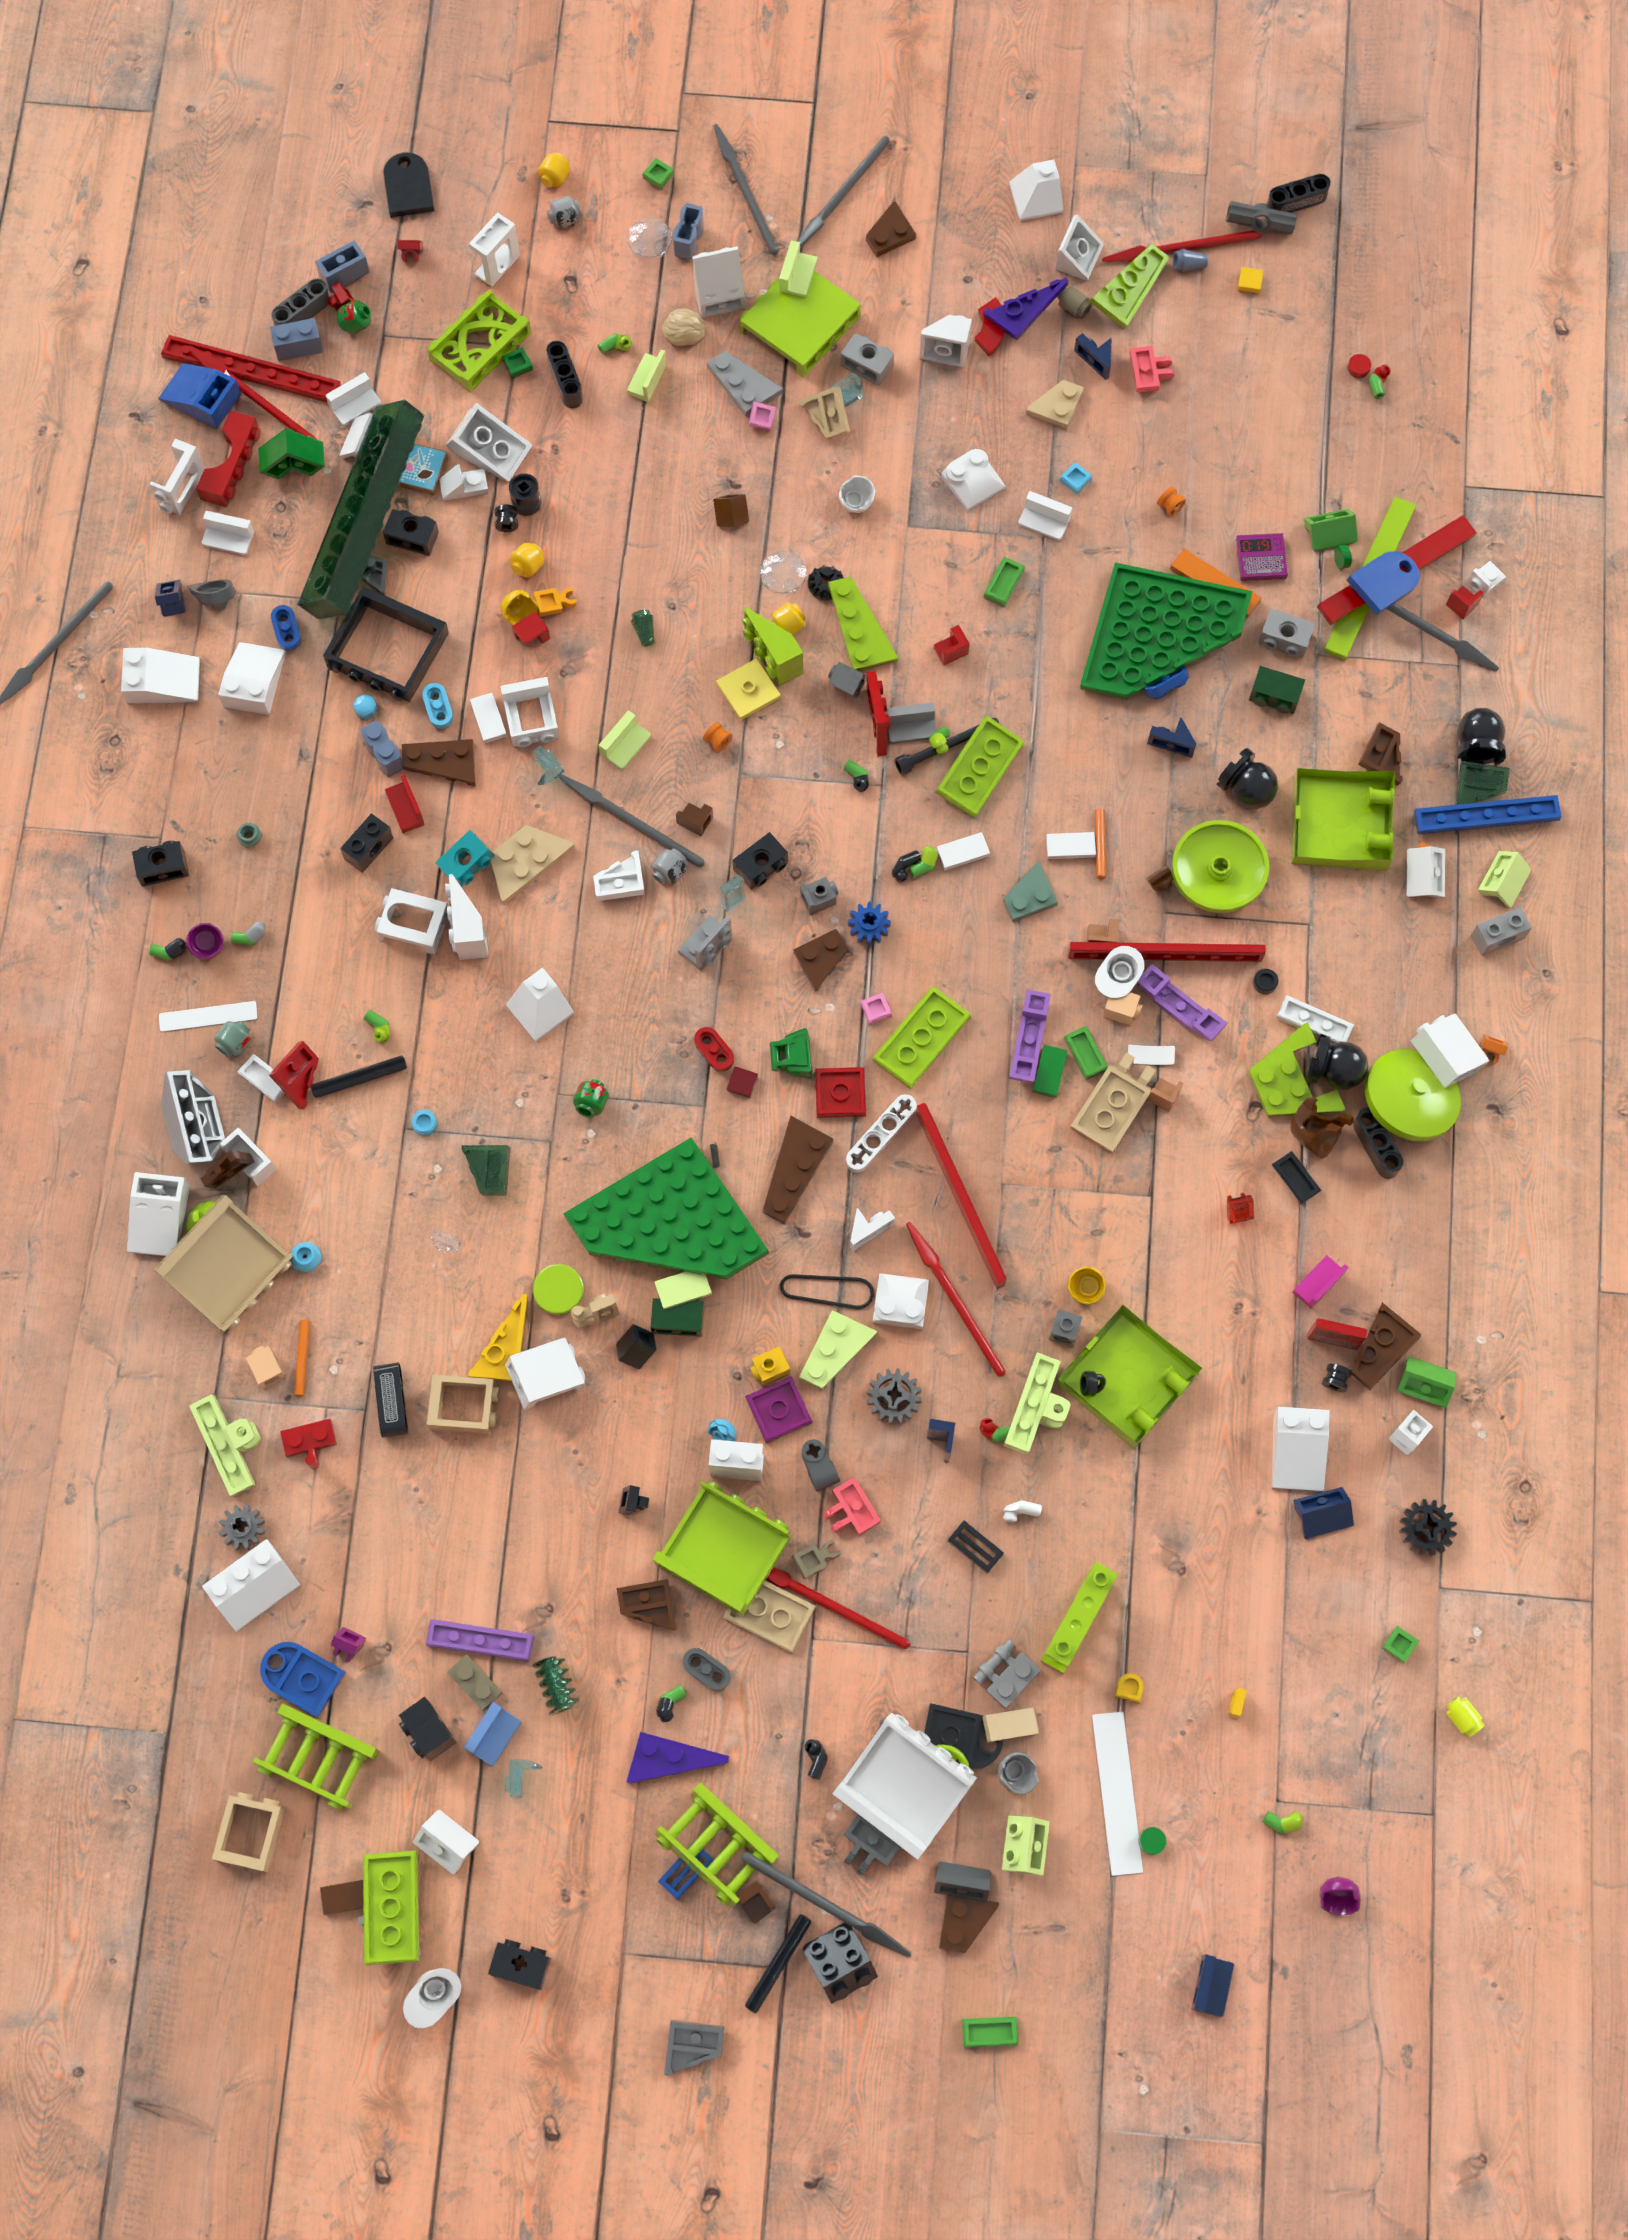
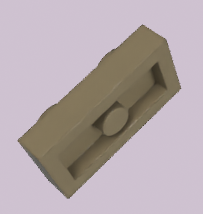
(474, 1682)

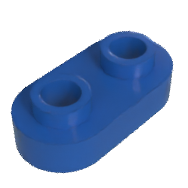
(285, 629)
(1167, 683)

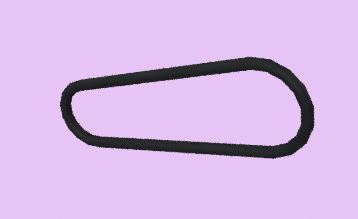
(827, 1278)

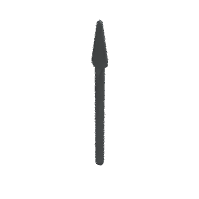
(730, 156)
(818, 222)
(1462, 648)
(24, 675)
(595, 797)
(868, 1930)

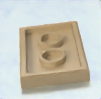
(775, 1617)

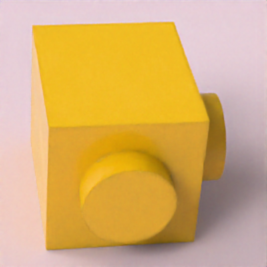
(770, 1366)

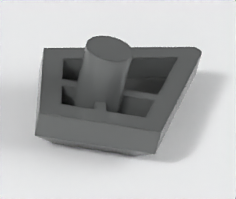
(376, 573)

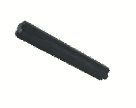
(358, 1076)
(778, 1963)

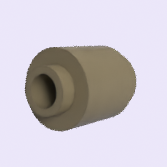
(1074, 302)

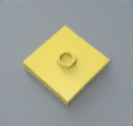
(748, 689)

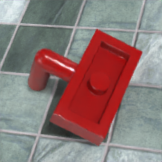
(308, 1440)

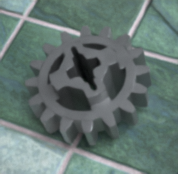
(903, 1397)

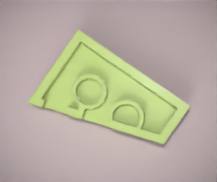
(835, 1347)

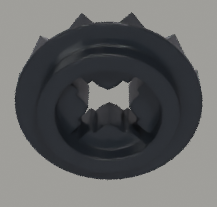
(815, 581)

